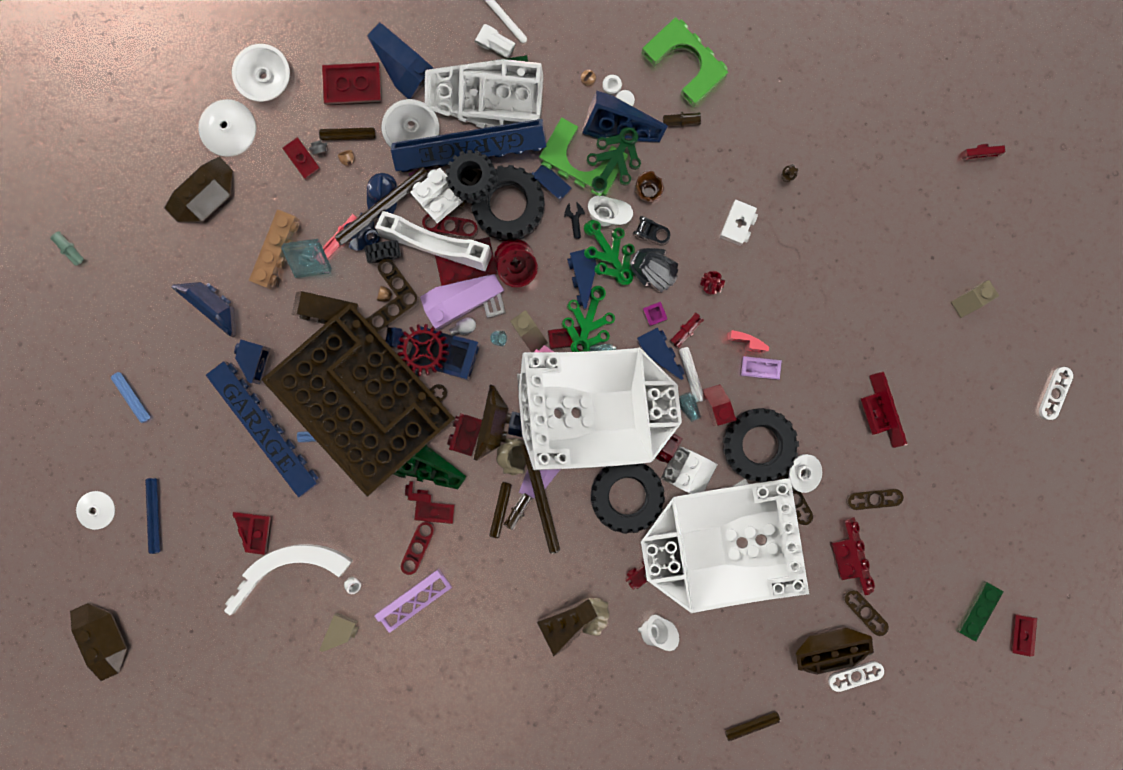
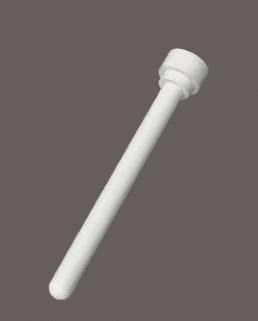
(506, 19)

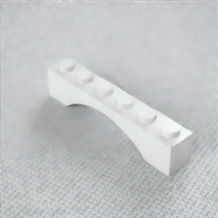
(458, 250)

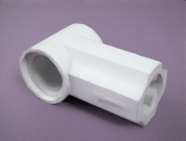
(490, 39)

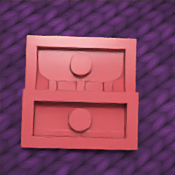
(752, 343)

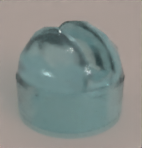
(498, 338)

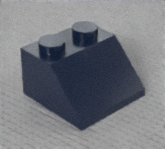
(251, 359)

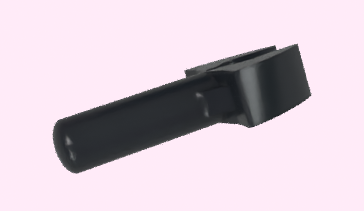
(575, 219)

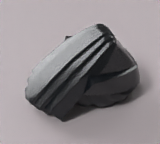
(654, 268)

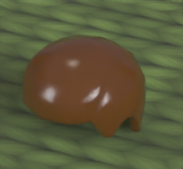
(649, 186)

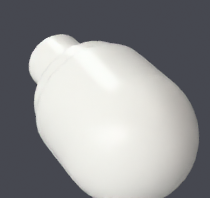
(463, 326)

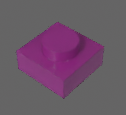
(655, 314)

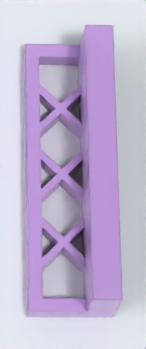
(390, 609)

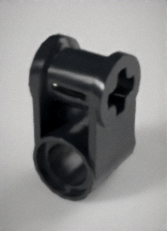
(651, 231)

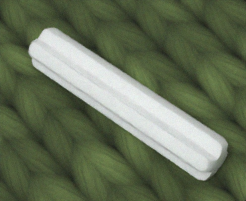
(691, 374)

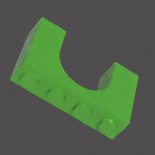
(677, 36)
(555, 157)

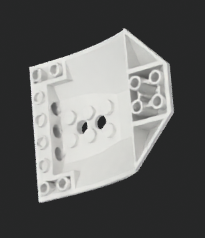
(623, 405)
(695, 551)

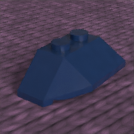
(210, 304)

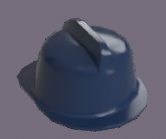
(378, 188)

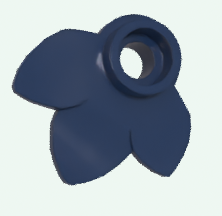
(360, 239)

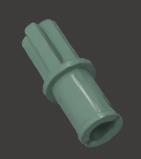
(67, 248)

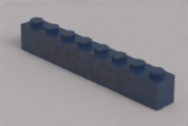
(491, 141)
(262, 428)

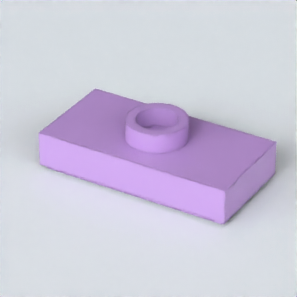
(761, 368)

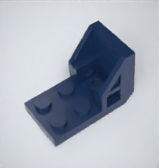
(460, 358)

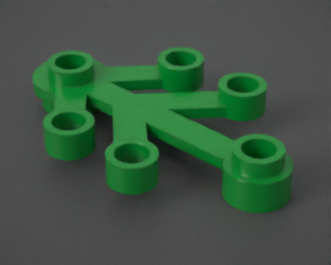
(611, 254)
(587, 324)

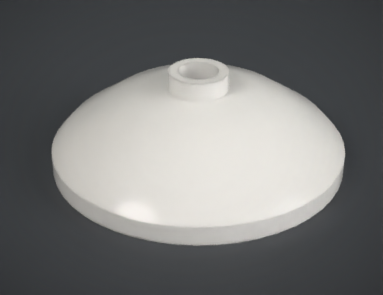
(252, 64)
(396, 119)
(239, 130)

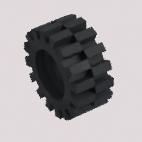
(382, 250)

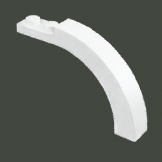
(303, 553)

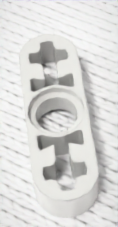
(1056, 408)
(868, 667)

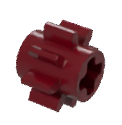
(712, 282)

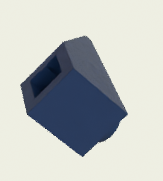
(584, 275)
(655, 347)

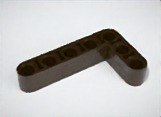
(399, 301)

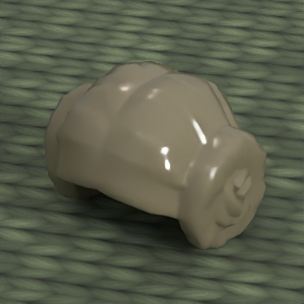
(511, 456)
(601, 621)

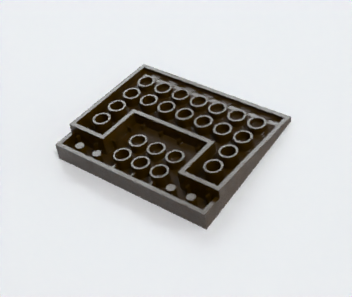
(358, 399)

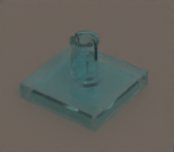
(306, 258)

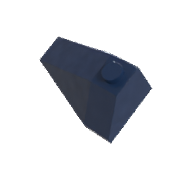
(401, 62)
(611, 115)

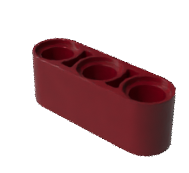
(458, 231)
(411, 555)

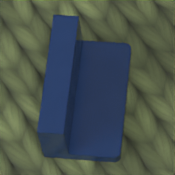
(552, 183)

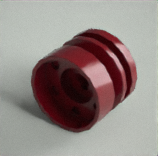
(520, 271)

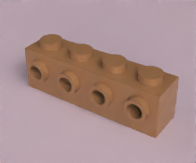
(271, 255)

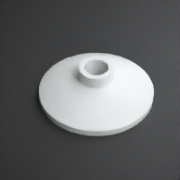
(811, 473)
(104, 510)

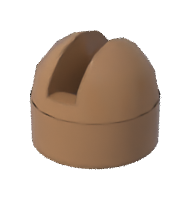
(591, 80)
(346, 156)
(384, 294)

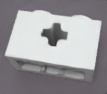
(730, 230)

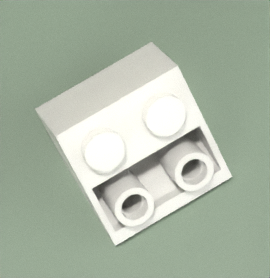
(689, 471)

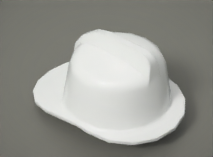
(609, 211)
(659, 633)

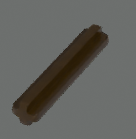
(347, 133)
(500, 510)
(752, 726)

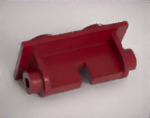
(636, 576)

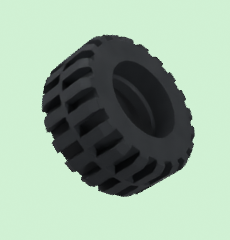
(527, 221)
(786, 445)
(627, 522)

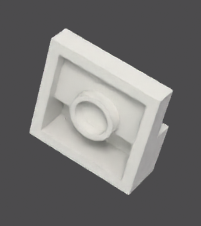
(435, 195)

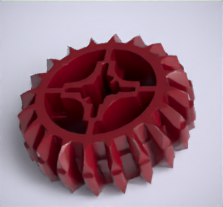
(434, 337)

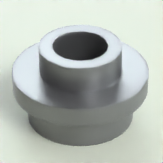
(318, 147)

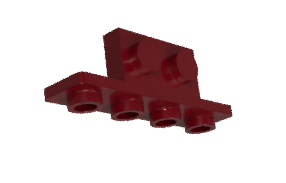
(882, 411)
(851, 557)

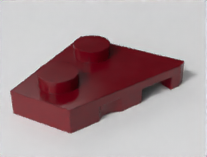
(253, 531)

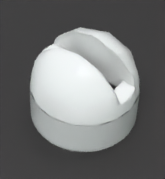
(352, 590)

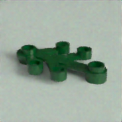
(616, 157)

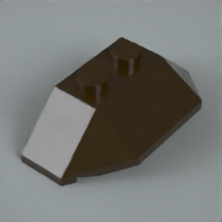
(201, 192)
(493, 424)
(98, 640)
(833, 651)

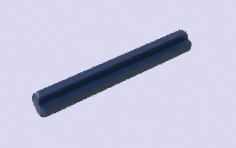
(152, 516)

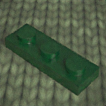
(980, 611)

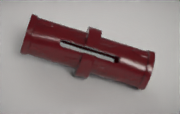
(686, 330)

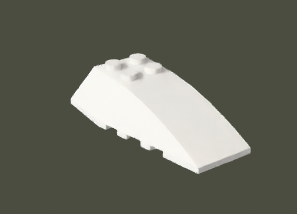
(487, 92)

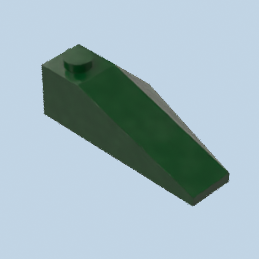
(431, 467)

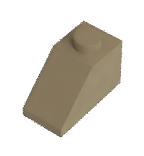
(975, 298)
(528, 331)
(339, 631)

